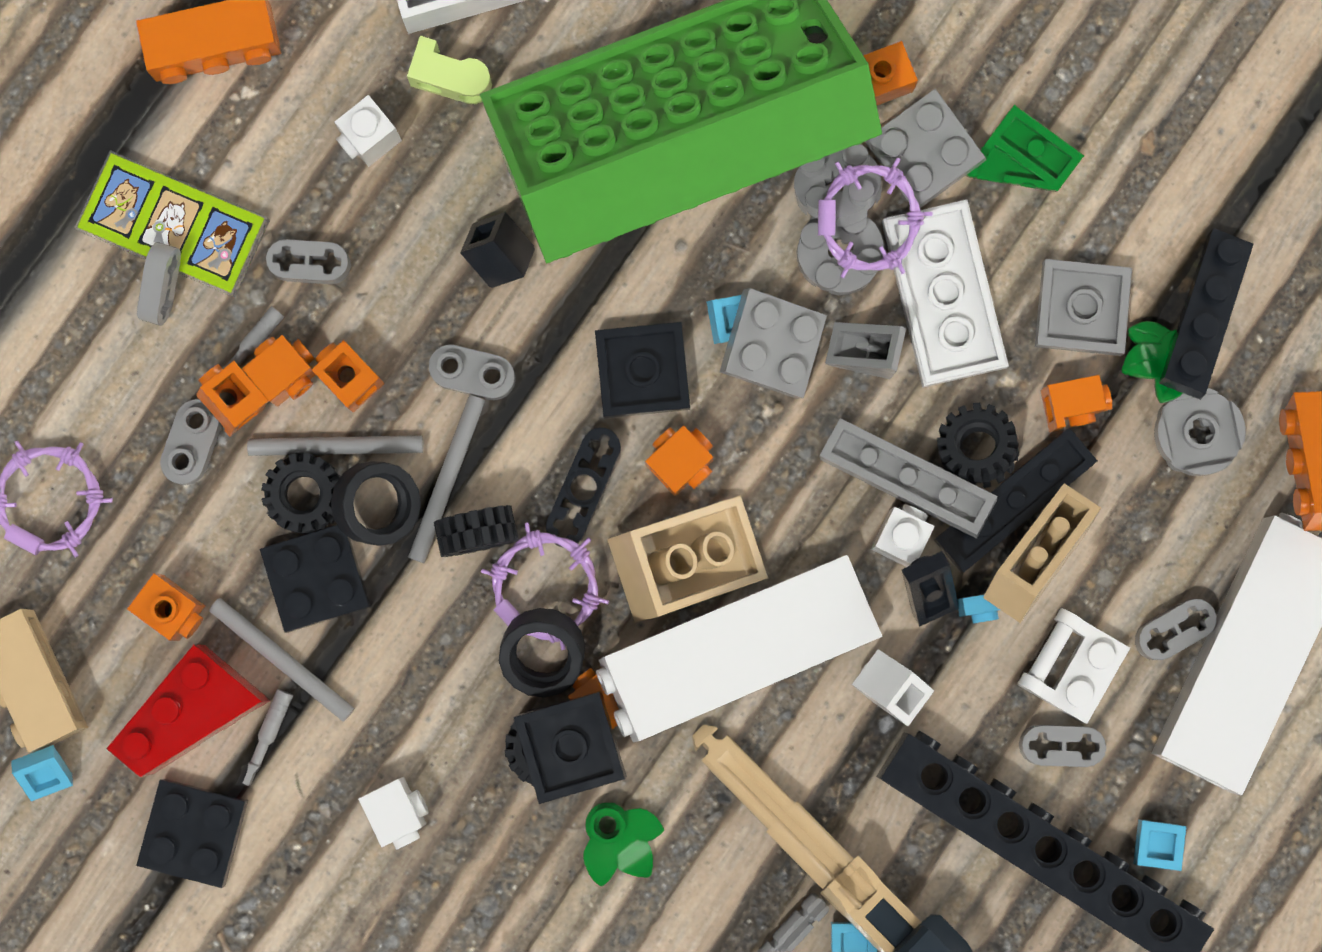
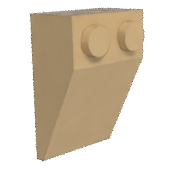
(687, 559)

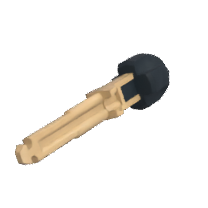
(845, 880)

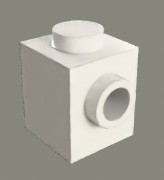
(366, 132)
(903, 535)
(893, 687)
(395, 813)

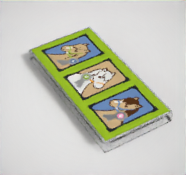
(143, 206)

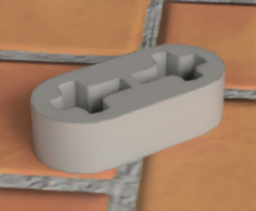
(309, 251)
(158, 283)
(1181, 638)
(1062, 735)

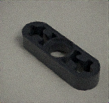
(606, 462)

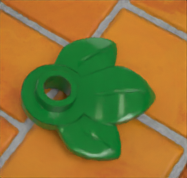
(1150, 356)
(624, 846)

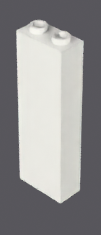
(737, 649)
(1249, 658)

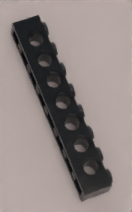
(903, 772)

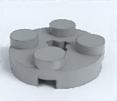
(851, 203)
(824, 271)
(1219, 447)

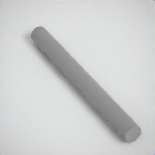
(335, 445)
(446, 478)
(281, 659)

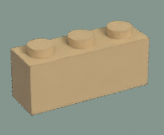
(1041, 553)
(34, 685)

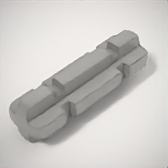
(797, 925)

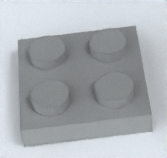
(931, 147)
(1083, 307)
(773, 343)

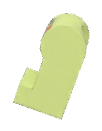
(447, 75)

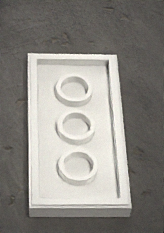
(947, 296)

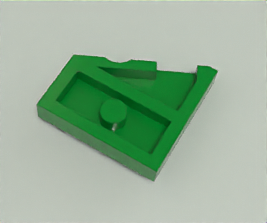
(1026, 155)

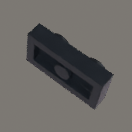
(930, 588)

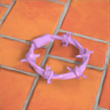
(827, 217)
(93, 495)
(505, 609)

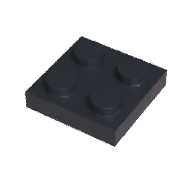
(642, 370)
(314, 578)
(570, 747)
(192, 833)

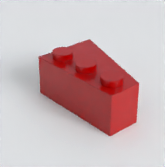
(185, 710)

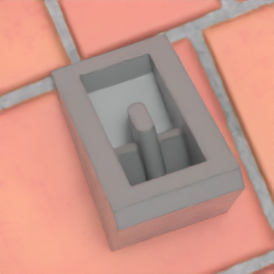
(866, 348)

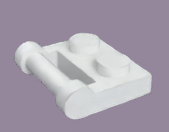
(1086, 672)

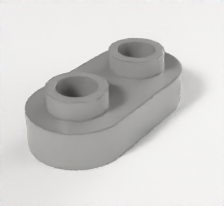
(471, 372)
(195, 443)

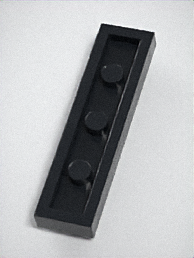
(1206, 314)
(1020, 498)

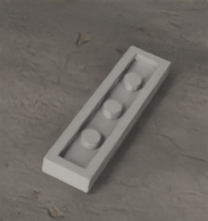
(908, 478)

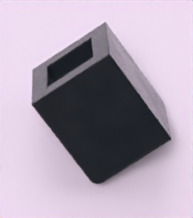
(497, 250)

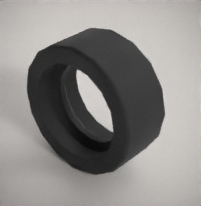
(407, 509)
(540, 683)

